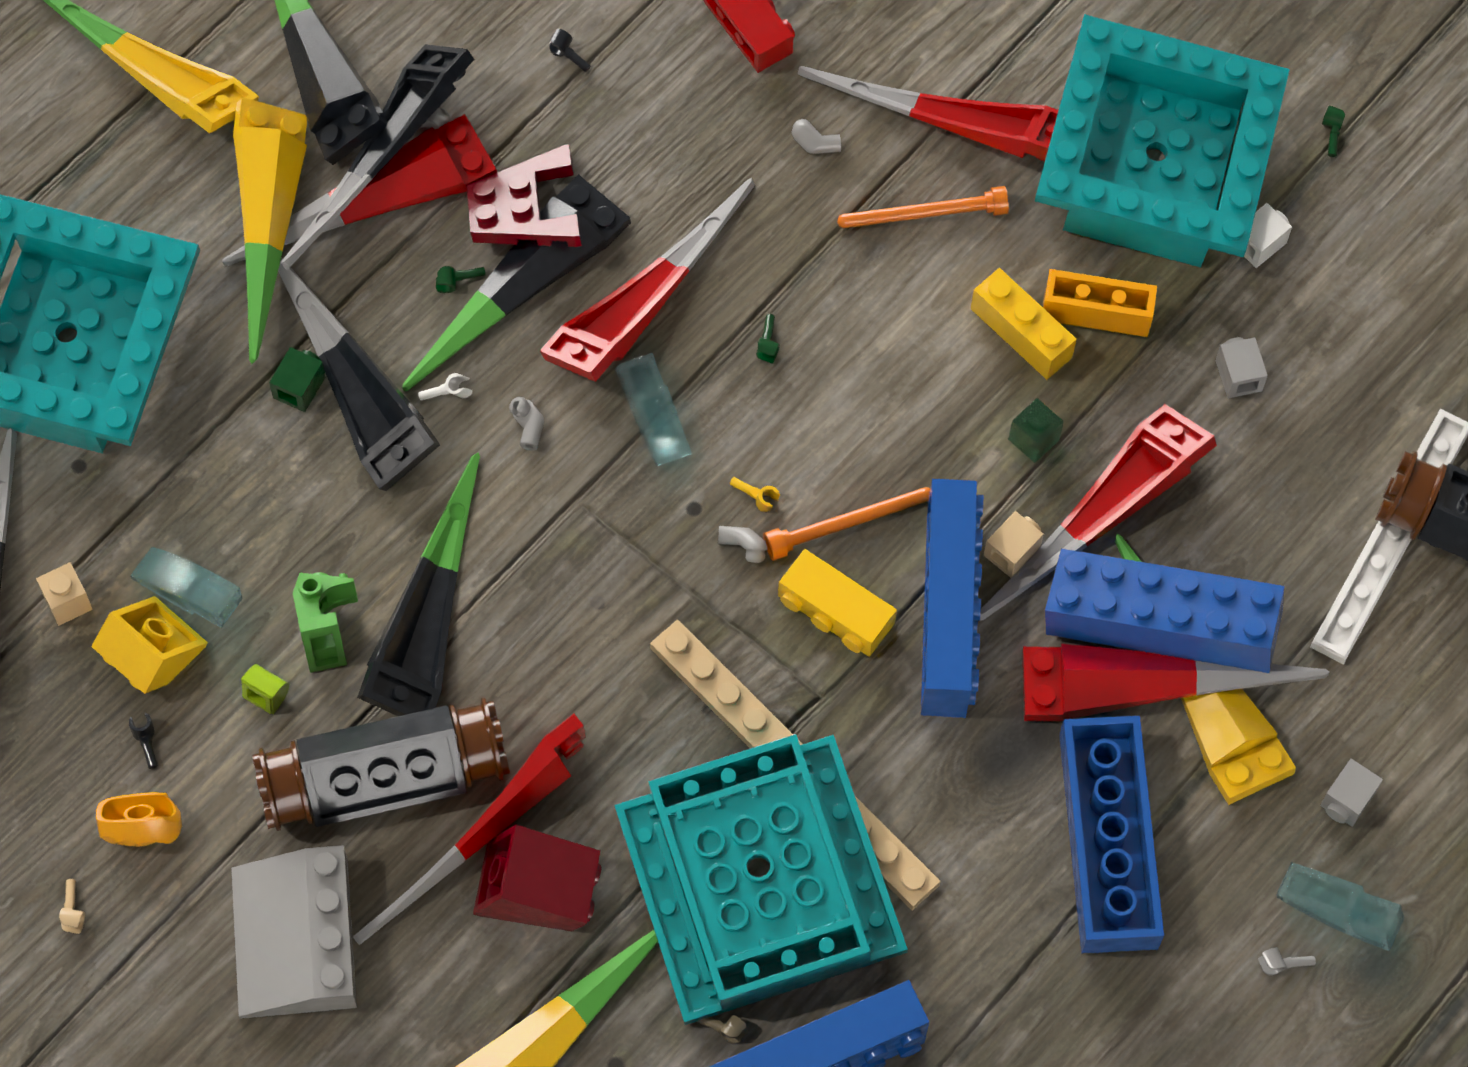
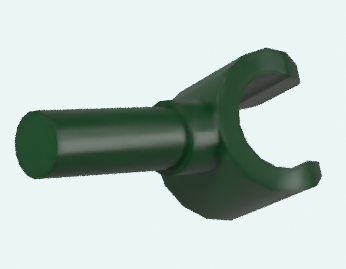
(1334, 119)
(448, 276)
(768, 349)

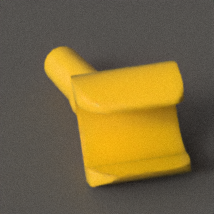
(757, 493)

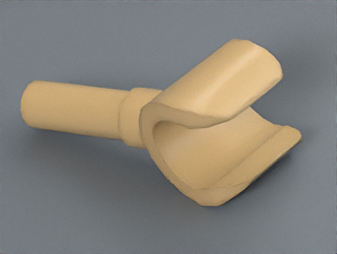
(71, 919)

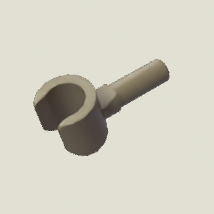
(731, 1031)

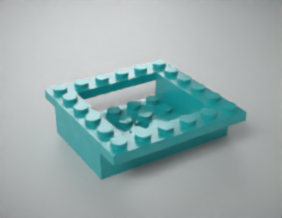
(1170, 95)
(119, 296)
(766, 935)

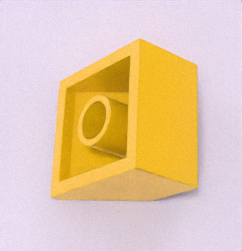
(147, 643)

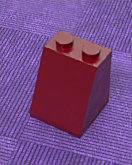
(537, 880)

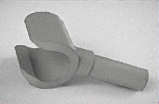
(1273, 963)

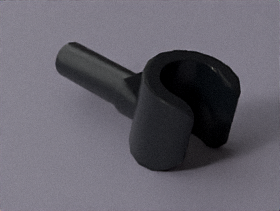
(560, 47)
(144, 736)

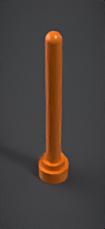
(993, 202)
(782, 542)

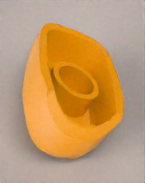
(138, 819)

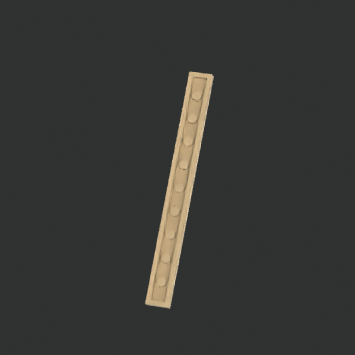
(758, 726)

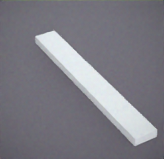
(1382, 553)

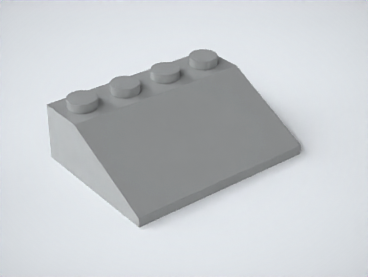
(294, 933)

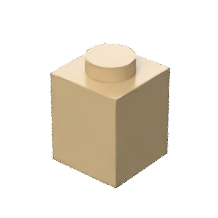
(1014, 543)
(64, 593)

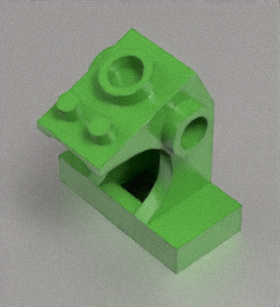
(316, 624)

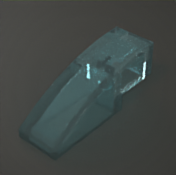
(653, 409)
(188, 585)
(1341, 905)

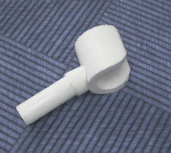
(450, 387)

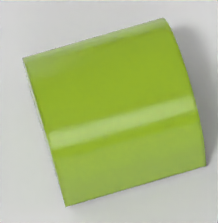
(264, 688)

